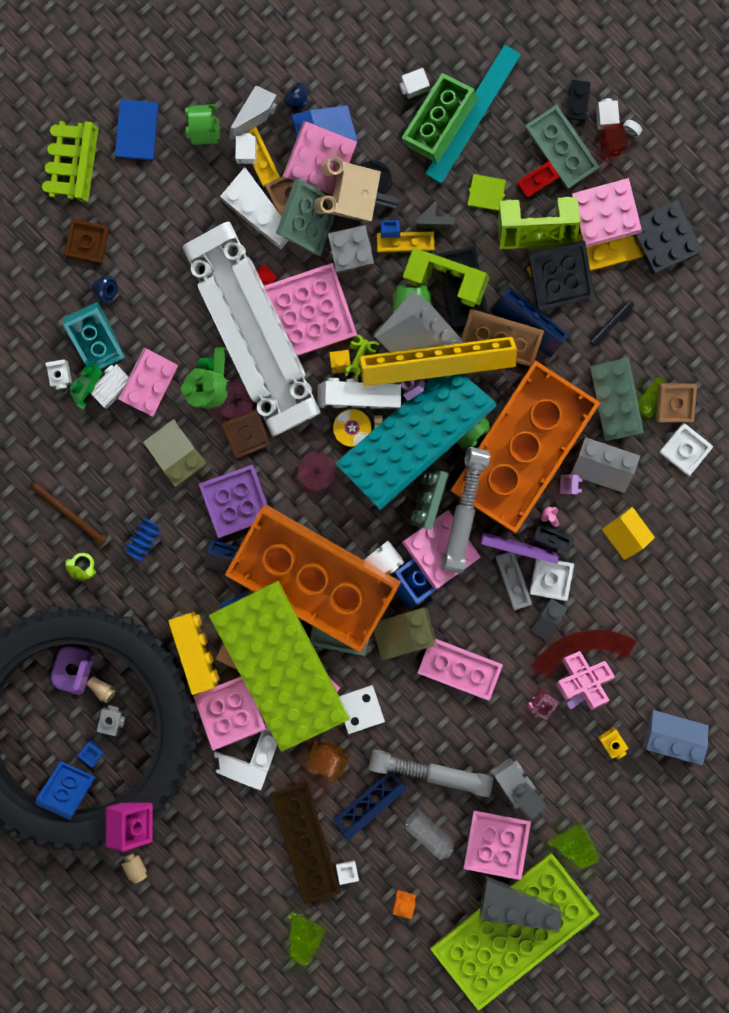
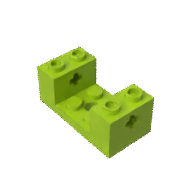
(538, 232)
(422, 263)

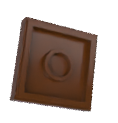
(86, 241)
(246, 433)

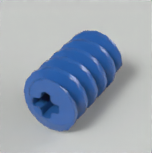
(143, 539)

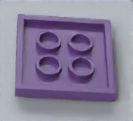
(233, 500)

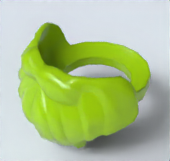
(76, 572)

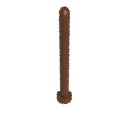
(101, 539)

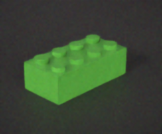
(440, 117)

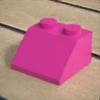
(128, 825)

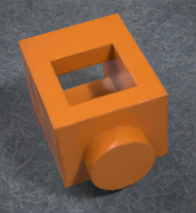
(404, 904)

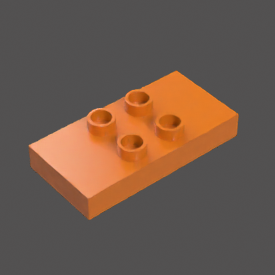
(528, 445)
(318, 577)

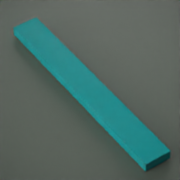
(486, 93)

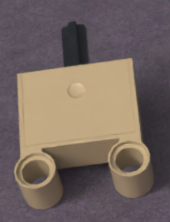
(353, 192)

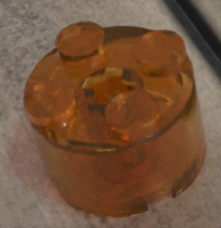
(327, 760)

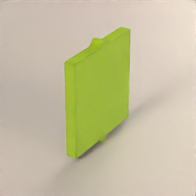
(486, 192)

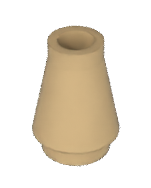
(101, 689)

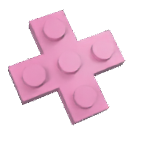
(585, 680)

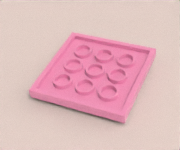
(312, 309)

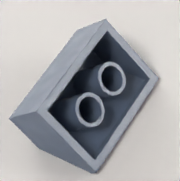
(676, 737)

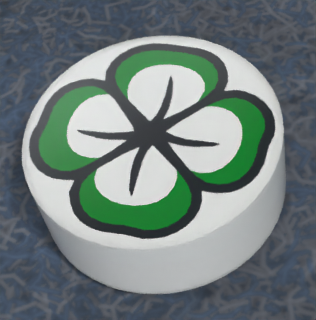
(632, 128)

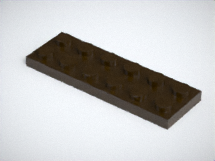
(305, 842)

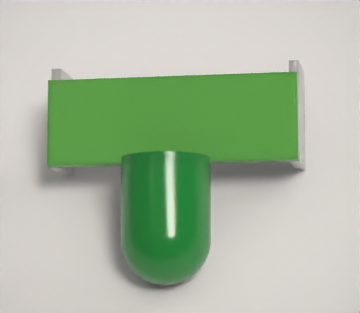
(216, 363)

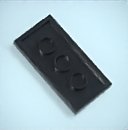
(457, 310)

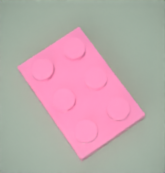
(148, 382)

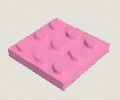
(311, 149)
(607, 212)
(429, 546)
(229, 713)
(497, 845)

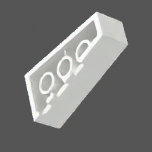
(253, 206)
(357, 396)

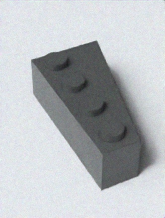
(517, 907)

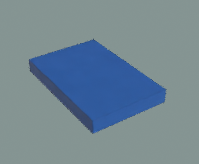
(136, 130)
(65, 790)

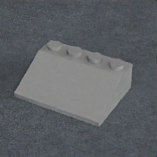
(416, 327)

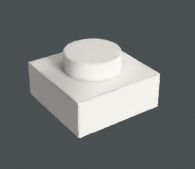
(347, 872)

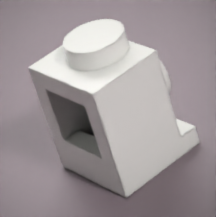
(64, 379)

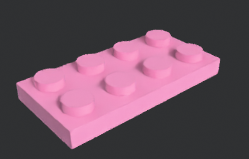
(460, 669)

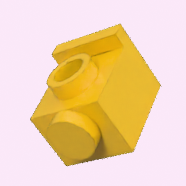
(339, 361)
(611, 737)

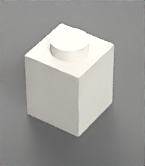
(414, 83)
(607, 113)
(246, 149)

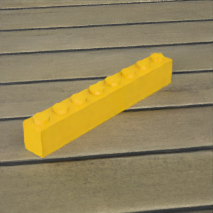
(438, 361)

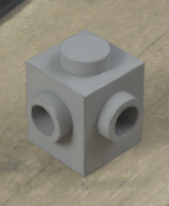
(111, 720)

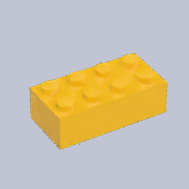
(194, 653)

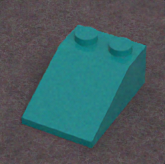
(93, 336)

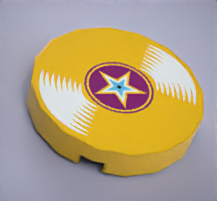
(351, 427)

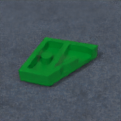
(85, 383)

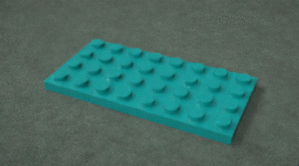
(415, 437)

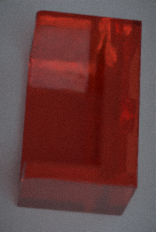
(613, 142)

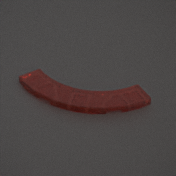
(580, 642)

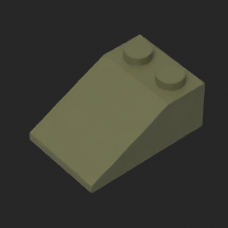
(175, 453)
(405, 634)

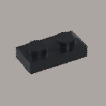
(578, 100)
(552, 540)

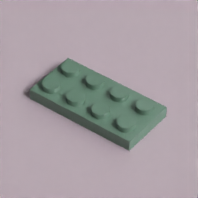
(562, 146)
(617, 399)

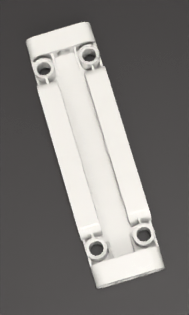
(251, 329)

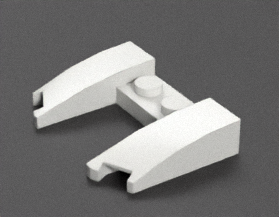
(250, 773)

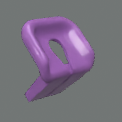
(71, 655)

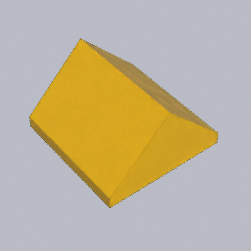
(628, 533)

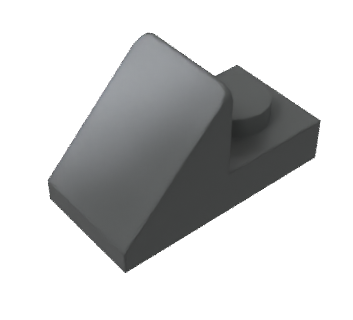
(430, 220)
(549, 619)

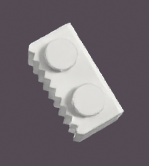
(110, 386)

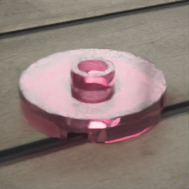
(319, 481)

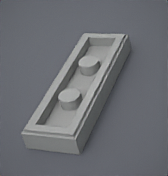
(513, 580)

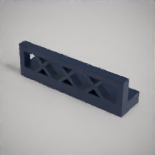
(375, 809)

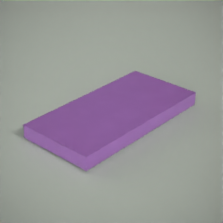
(518, 547)

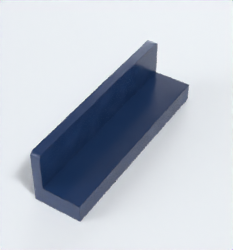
(518, 309)
(219, 556)

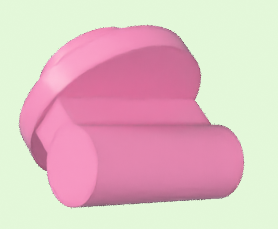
(550, 514)

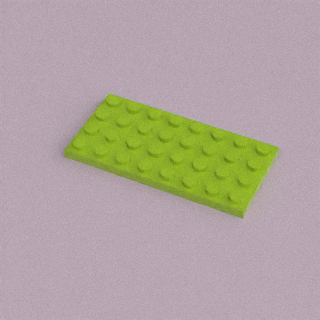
(279, 666)
(493, 955)

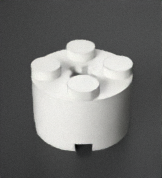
(385, 558)

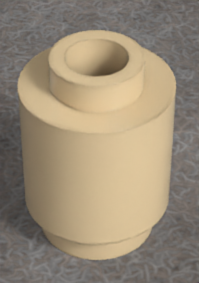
(134, 868)

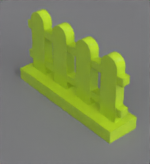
(84, 134)

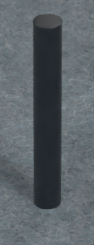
(611, 323)

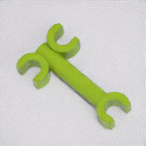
(363, 347)

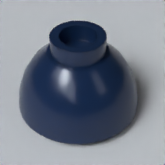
(297, 96)
(105, 288)

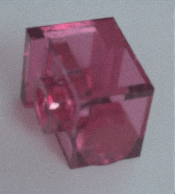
(542, 704)

